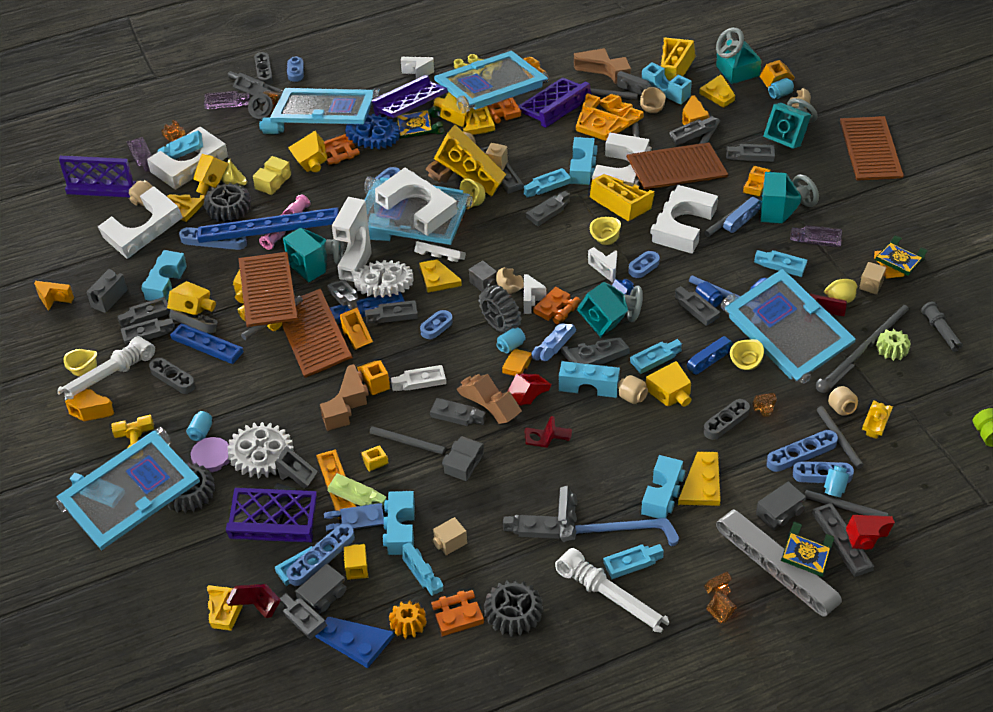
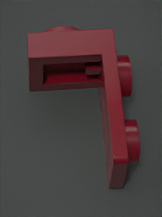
(831, 305)
(259, 595)

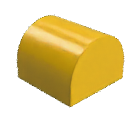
(374, 458)

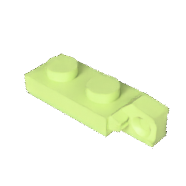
(355, 491)

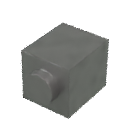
(482, 276)

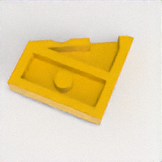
(718, 91)
(187, 205)
(221, 614)

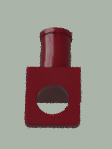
(547, 434)

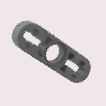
(265, 64)
(197, 321)
(168, 368)
(723, 426)

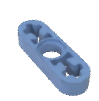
(742, 214)
(816, 466)

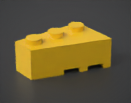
(677, 56)
(621, 198)

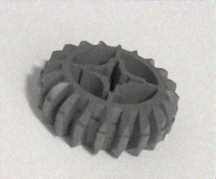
(227, 202)
(499, 309)
(195, 495)
(510, 614)

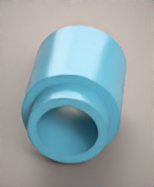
(781, 88)
(271, 127)
(510, 340)
(199, 426)
(836, 481)

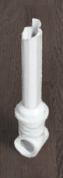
(120, 360)
(573, 565)

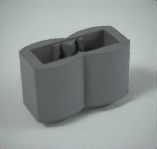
(463, 458)

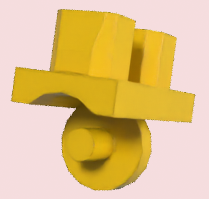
(876, 419)

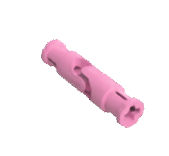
(297, 207)

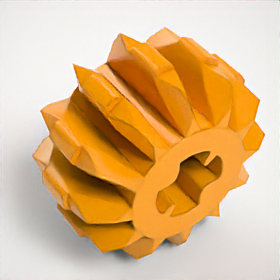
(407, 619)

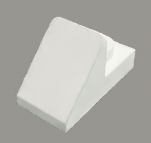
(417, 65)
(604, 264)
(533, 292)

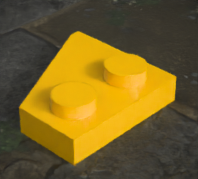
(479, 121)
(438, 276)

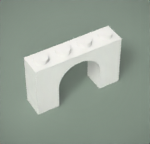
(618, 147)
(178, 173)
(407, 185)
(681, 202)
(352, 227)
(130, 240)

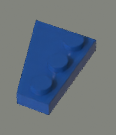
(355, 640)

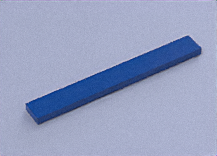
(267, 225)

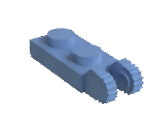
(553, 342)
(357, 516)

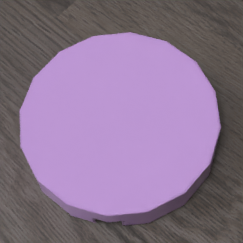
(211, 453)

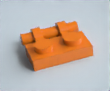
(507, 109)
(338, 145)
(552, 303)
(457, 618)

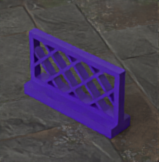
(407, 97)
(556, 107)
(98, 185)
(274, 531)

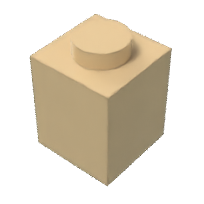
(498, 154)
(872, 278)
(449, 536)

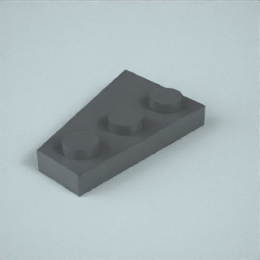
(597, 354)

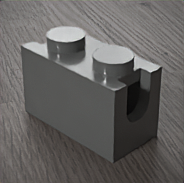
(107, 291)
(780, 506)
(322, 589)

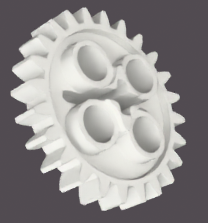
(383, 278)
(257, 449)

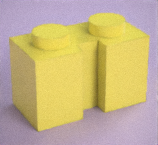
(272, 176)

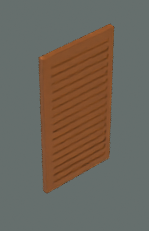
(871, 148)
(677, 165)
(267, 289)
(316, 335)

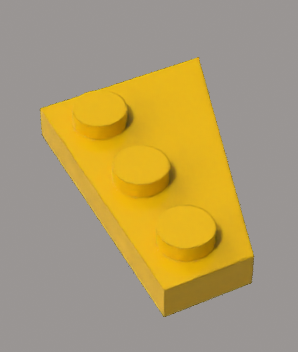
(702, 481)

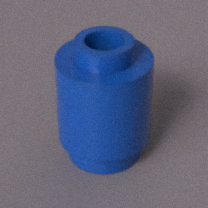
(709, 293)

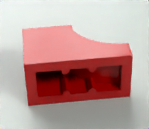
(527, 387)
(866, 529)

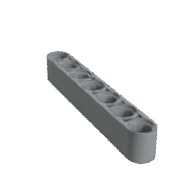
(768, 555)

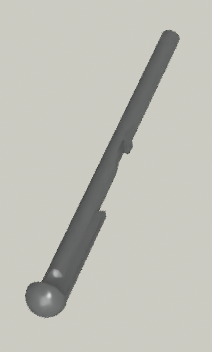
(825, 385)

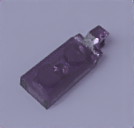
(225, 99)
(139, 152)
(817, 235)

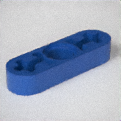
(709, 355)

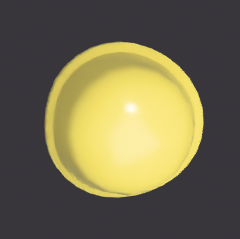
(233, 175)
(475, 190)
(605, 230)
(842, 289)
(747, 354)
(80, 361)

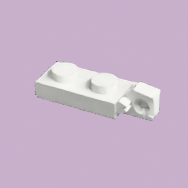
(437, 251)
(419, 378)

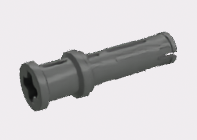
(937, 320)

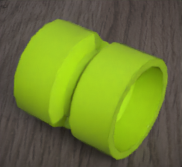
(984, 424)

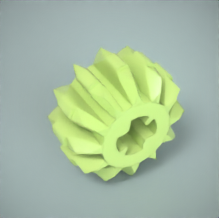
(893, 344)

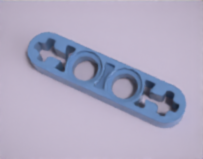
(189, 237)
(800, 448)
(318, 552)

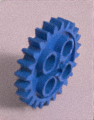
(382, 134)

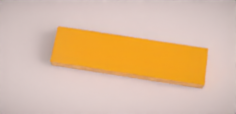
(330, 466)

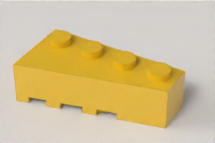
(469, 161)

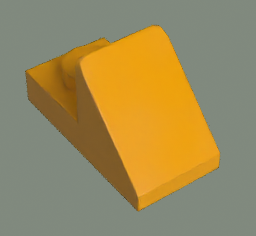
(53, 292)
(355, 328)

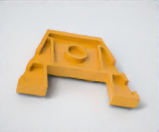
(601, 123)

